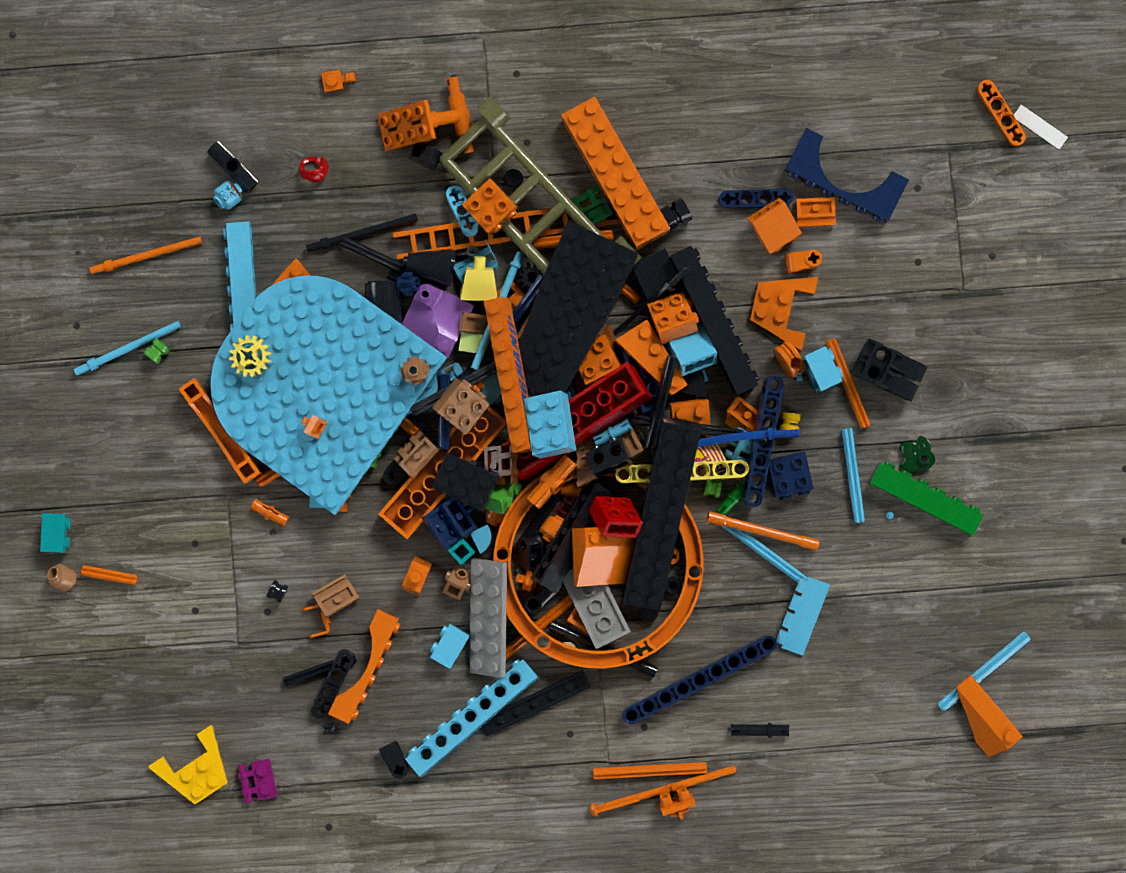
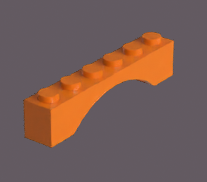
(203, 407)
(381, 629)

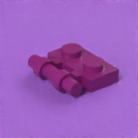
(263, 778)

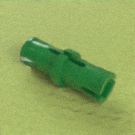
(731, 499)

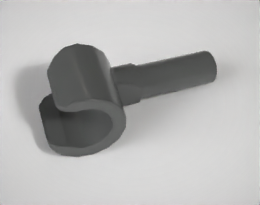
(472, 249)

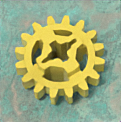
(245, 361)

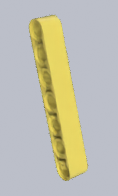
(709, 466)

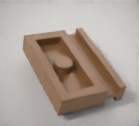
(335, 596)

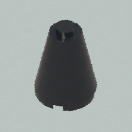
(432, 265)

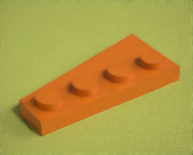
(650, 353)

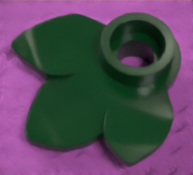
(914, 453)

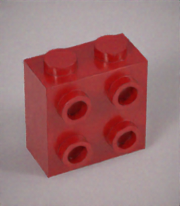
(615, 517)

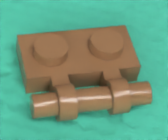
(421, 454)

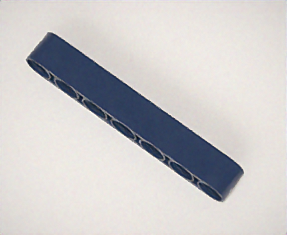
(756, 449)

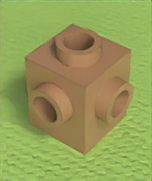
(422, 370)
(457, 578)

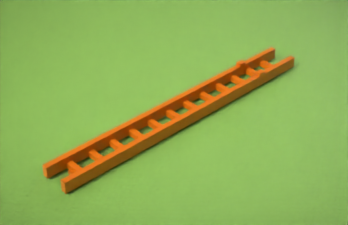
(491, 241)

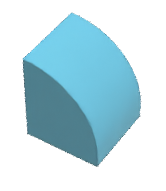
(482, 538)

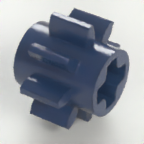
(408, 283)

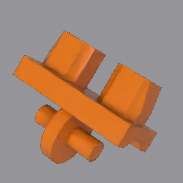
(678, 805)

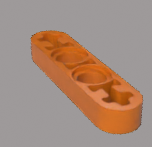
(998, 114)

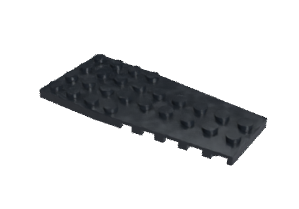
(572, 307)

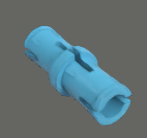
(612, 432)

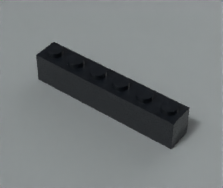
(559, 555)

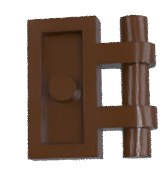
(495, 462)

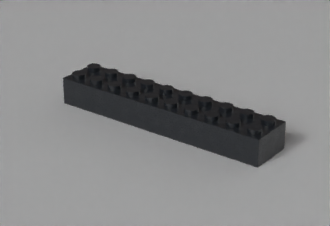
(661, 512)

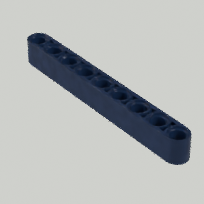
(709, 679)

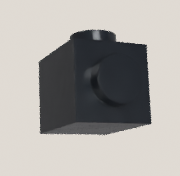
(425, 155)

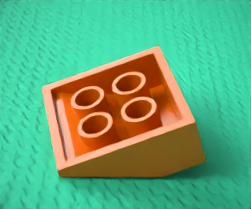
(600, 558)

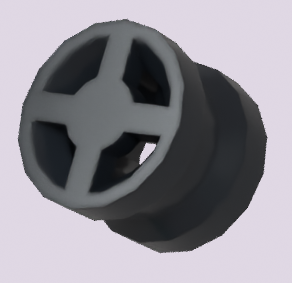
(277, 591)

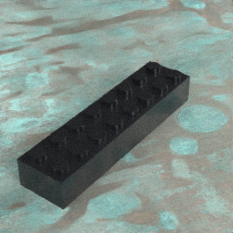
(717, 326)

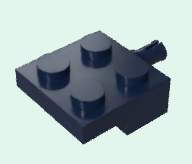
(449, 522)

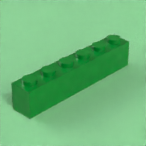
(925, 498)

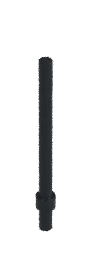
(325, 243)

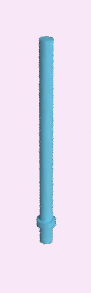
(515, 265)

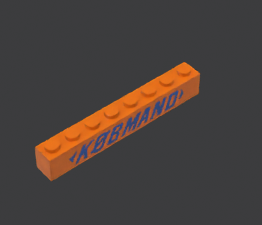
(509, 371)

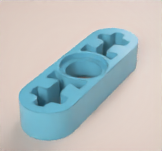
(461, 218)

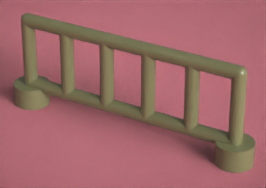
(494, 118)

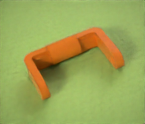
(326, 621)

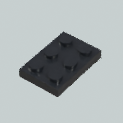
(465, 481)

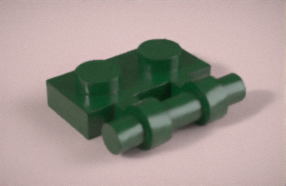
(595, 212)

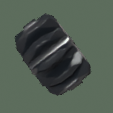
(525, 276)

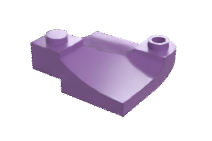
(436, 317)

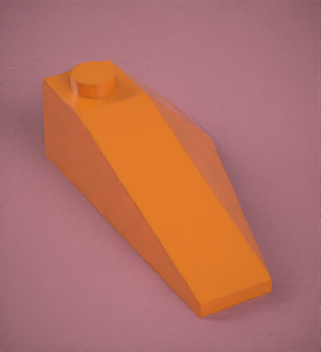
(989, 724)

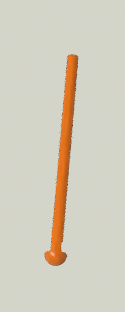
(595, 809)

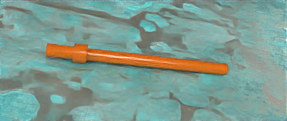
(109, 265)

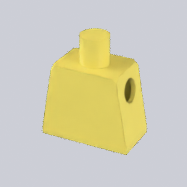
(478, 282)

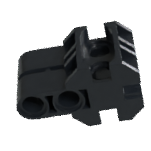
(886, 379)

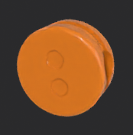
(789, 359)

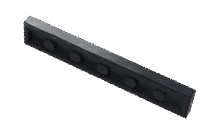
(537, 702)

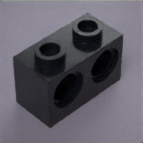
(610, 461)

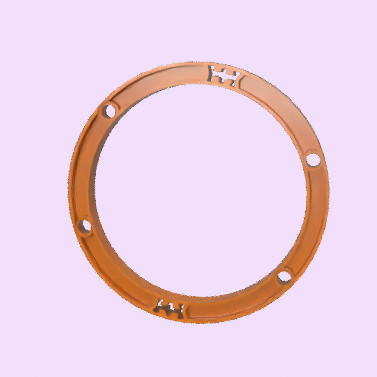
(609, 658)

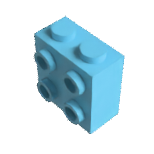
(693, 351)

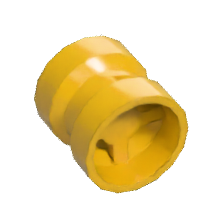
(790, 421)

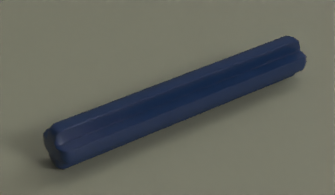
(443, 424)

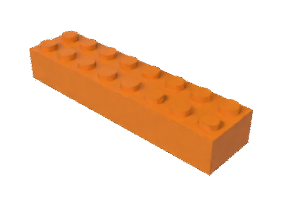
(615, 173)
(416, 495)

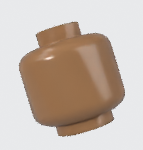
(61, 577)

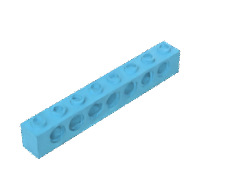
(415, 755)

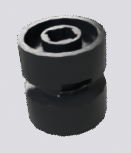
(676, 214)

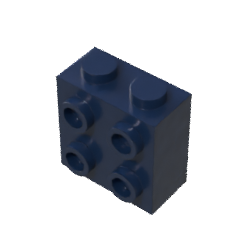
(790, 475)

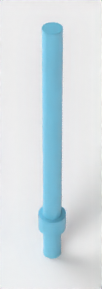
(93, 363)

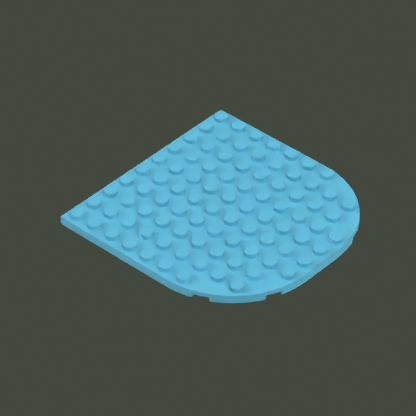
(328, 360)

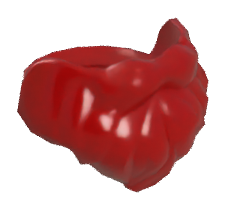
(316, 175)

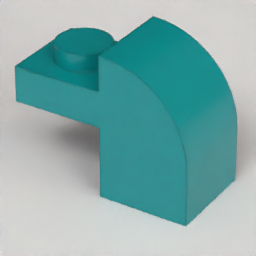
(461, 550)

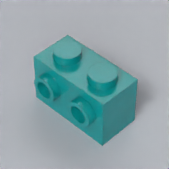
(55, 532)

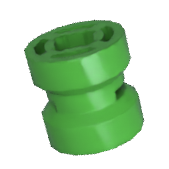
(157, 350)

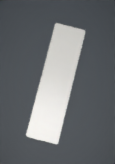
(1040, 127)

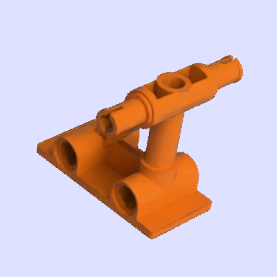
(416, 122)

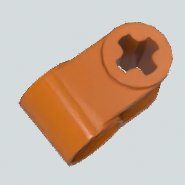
(799, 260)

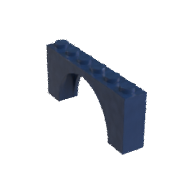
(806, 166)

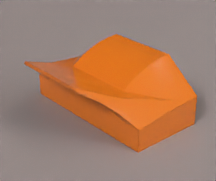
(742, 415)

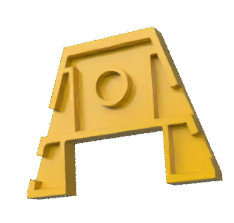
(200, 776)

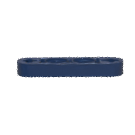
(755, 194)

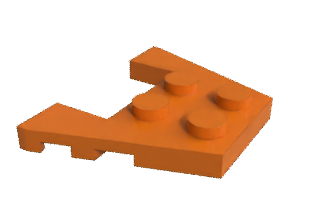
(774, 303)

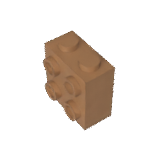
(461, 405)

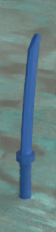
(770, 434)

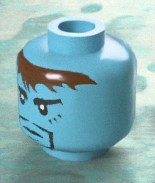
(227, 195)

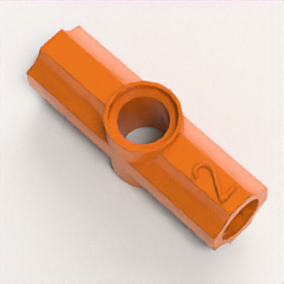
(551, 481)

